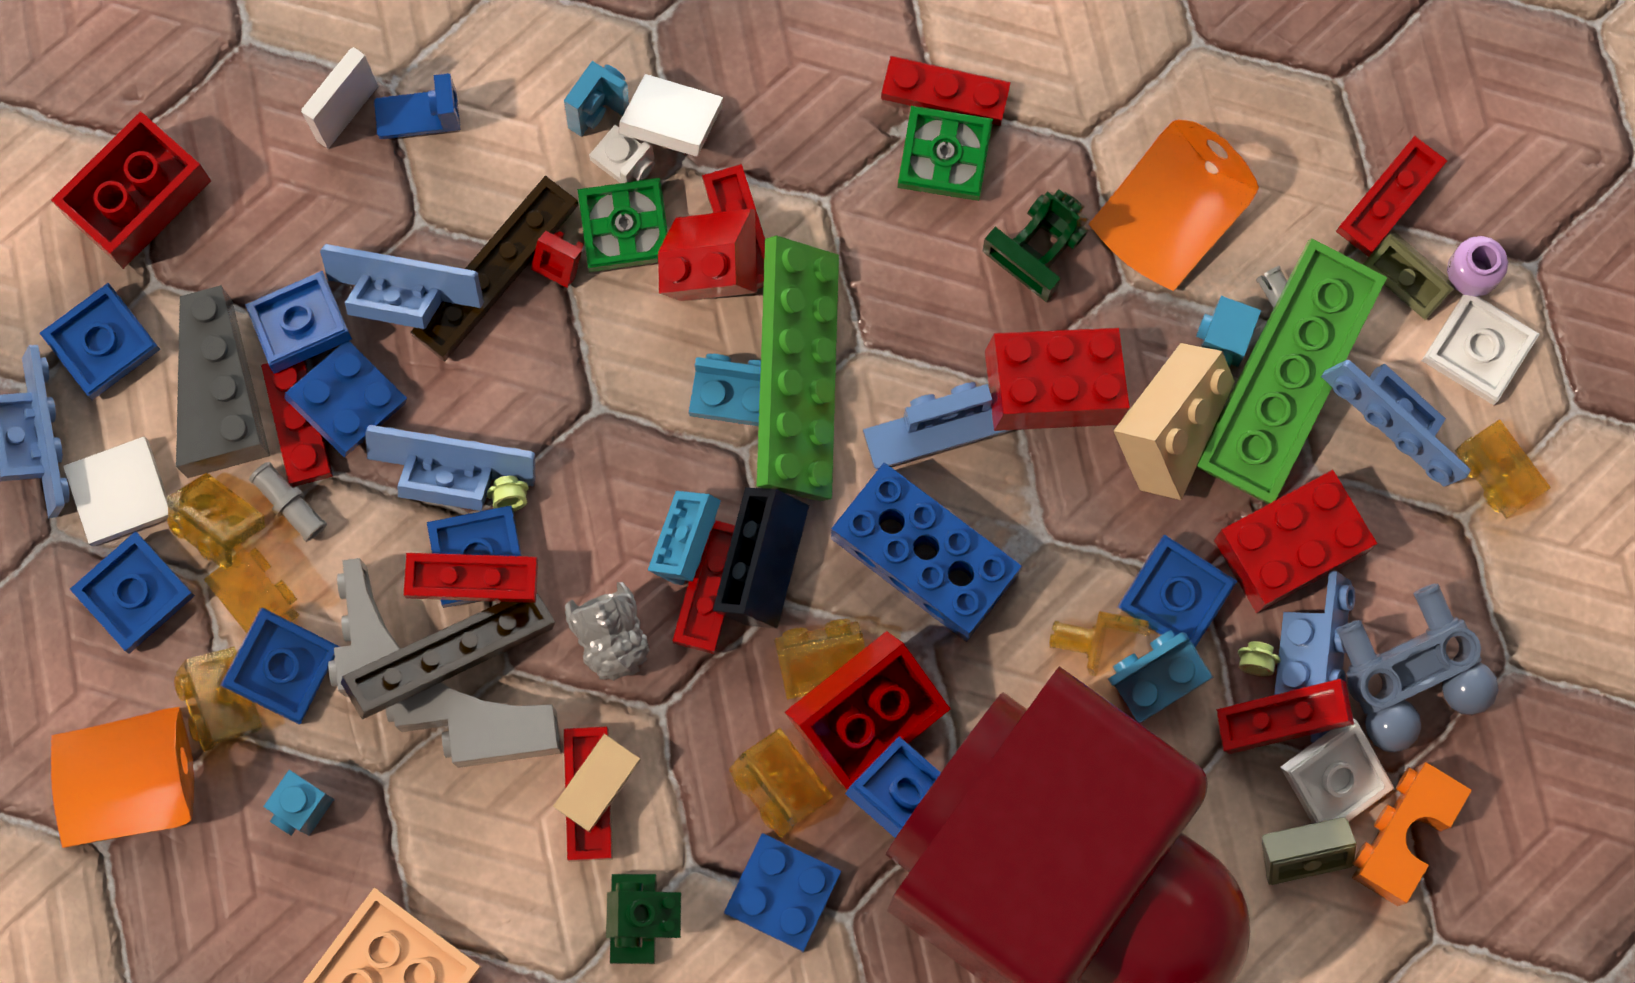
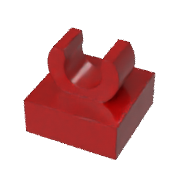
(557, 258)

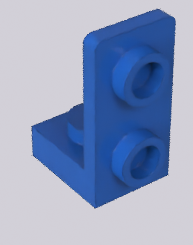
(419, 112)

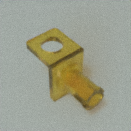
(1092, 640)

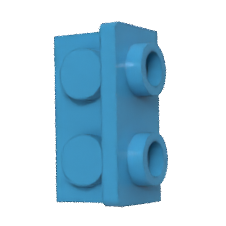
(591, 92)
(726, 390)
(684, 536)
(1160, 676)

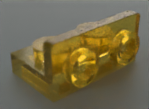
(1502, 469)
(212, 518)
(248, 588)
(814, 655)
(213, 710)
(779, 782)

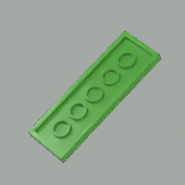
(798, 369)
(1282, 379)

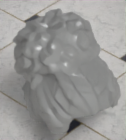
(609, 633)

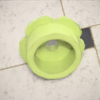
(507, 492)
(1258, 659)

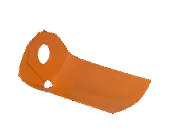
(1172, 206)
(122, 778)

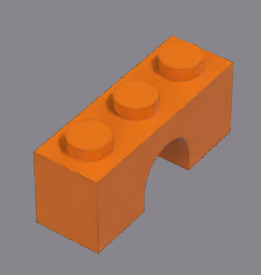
(1387, 863)

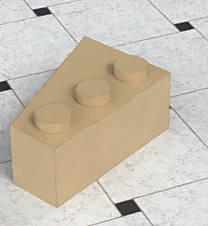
(1175, 419)

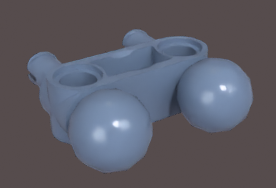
(1414, 667)

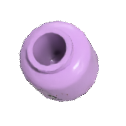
(1477, 266)

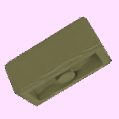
(1410, 275)
(1308, 850)

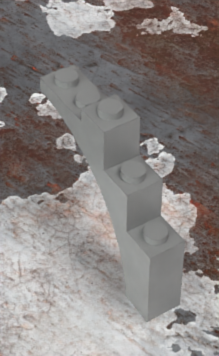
(477, 728)

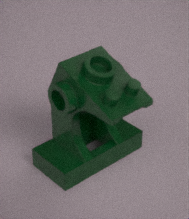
(1060, 217)
(638, 917)

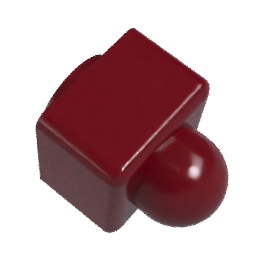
(1066, 852)

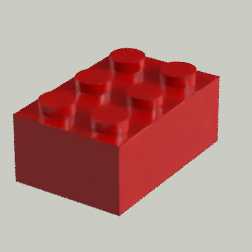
(131, 189)
(1056, 379)
(1295, 541)
(867, 708)

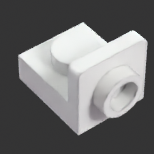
(623, 157)

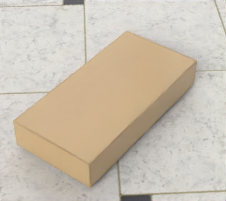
(597, 783)

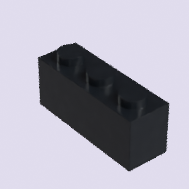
(761, 557)

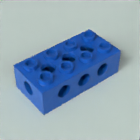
(925, 523)

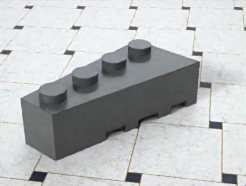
(216, 395)

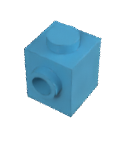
(1229, 329)
(297, 804)

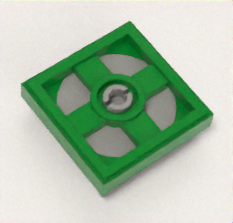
(945, 153)
(623, 224)

